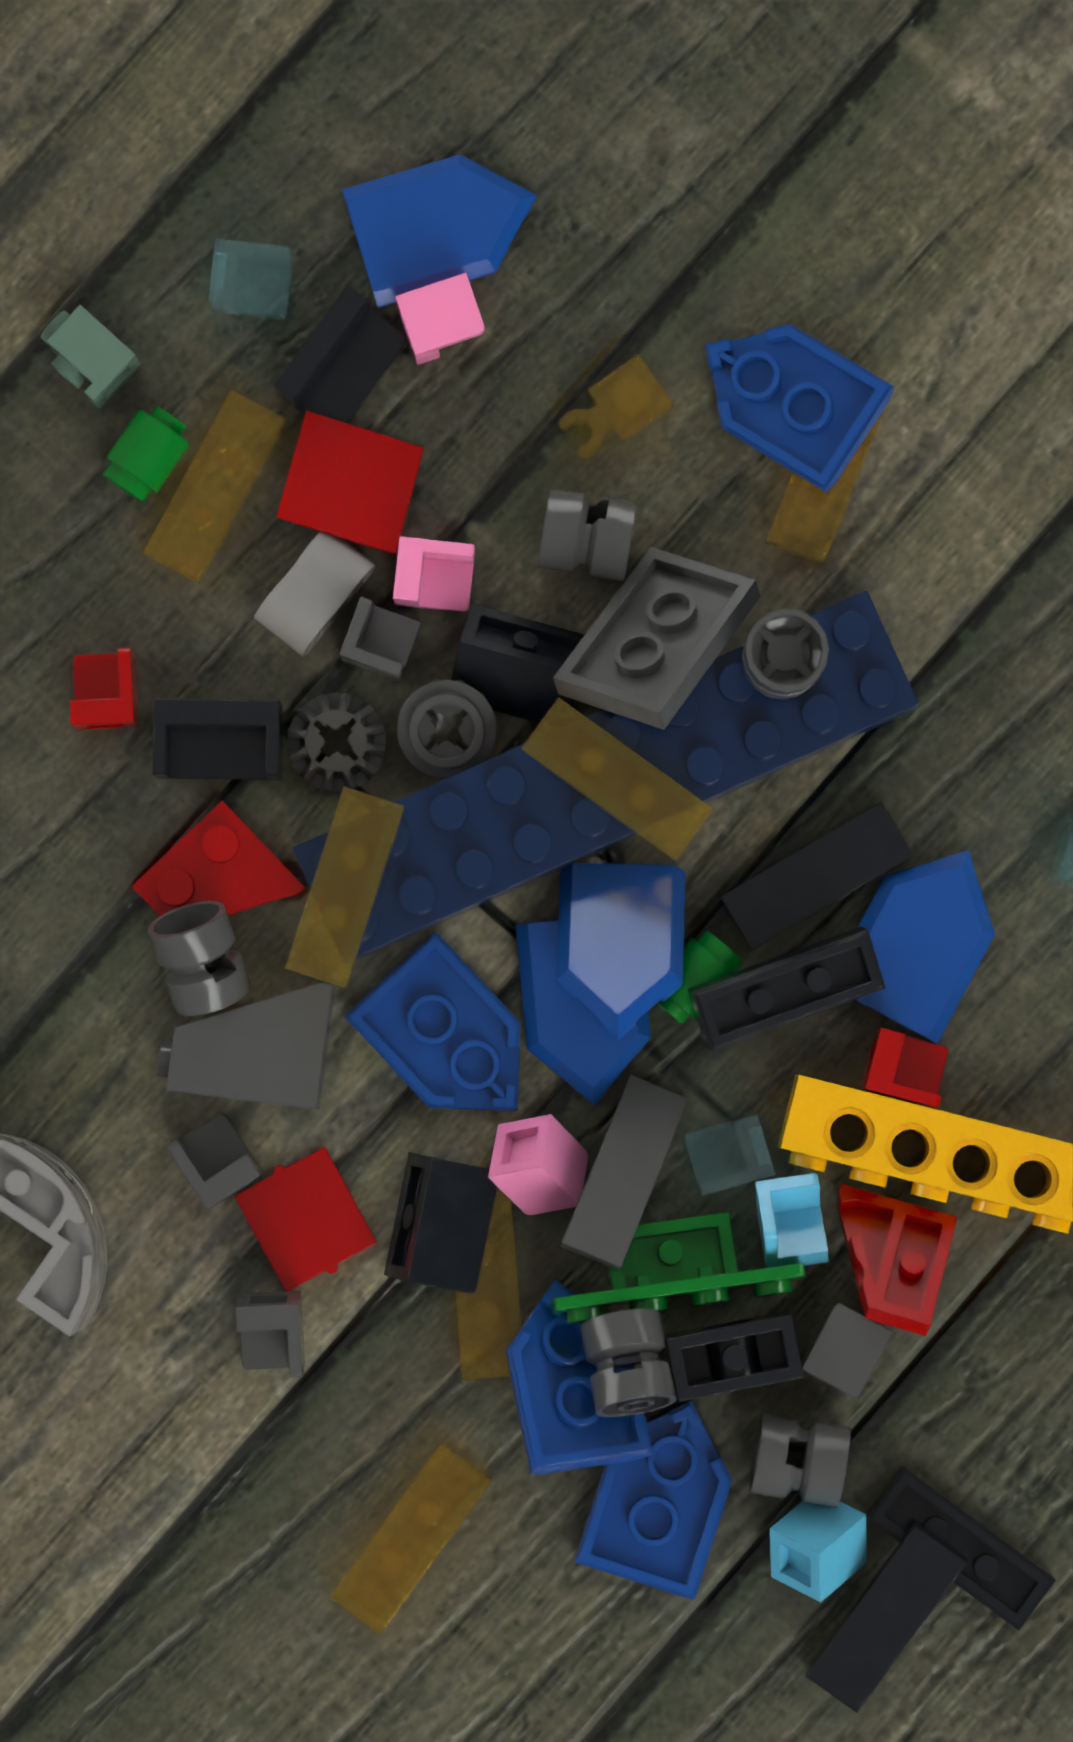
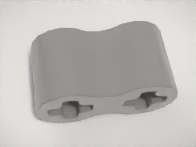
(314, 592)

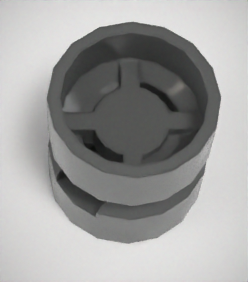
(587, 534)
(784, 654)
(201, 965)
(625, 1341)
(821, 1463)

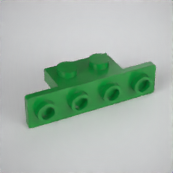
(676, 1261)

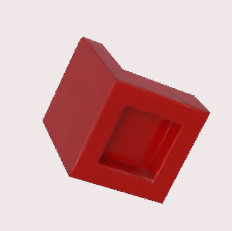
(105, 691)
(905, 1068)

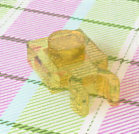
(624, 402)

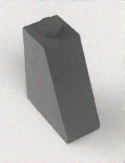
(255, 1052)

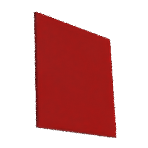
(350, 482)

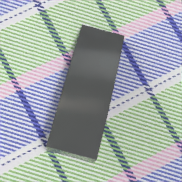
(624, 1173)

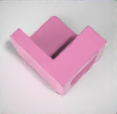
(439, 316)
(434, 574)
(538, 1165)

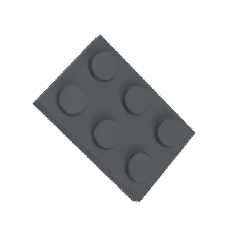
(657, 637)

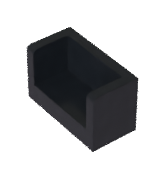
(217, 739)

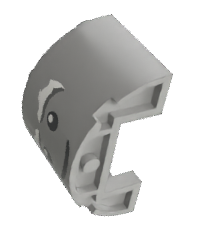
(58, 1208)

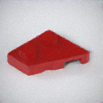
(217, 863)
(895, 1256)

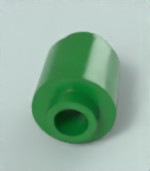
(146, 453)
(702, 962)

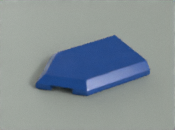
(434, 224)
(796, 400)
(620, 939)
(928, 942)
(563, 1029)
(443, 1031)
(557, 1400)
(660, 1511)

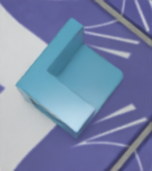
(791, 1221)
(818, 1547)

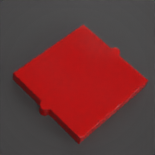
(305, 1219)

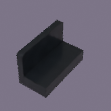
(341, 360)
(513, 661)
(441, 1224)

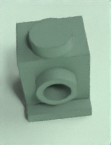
(89, 354)

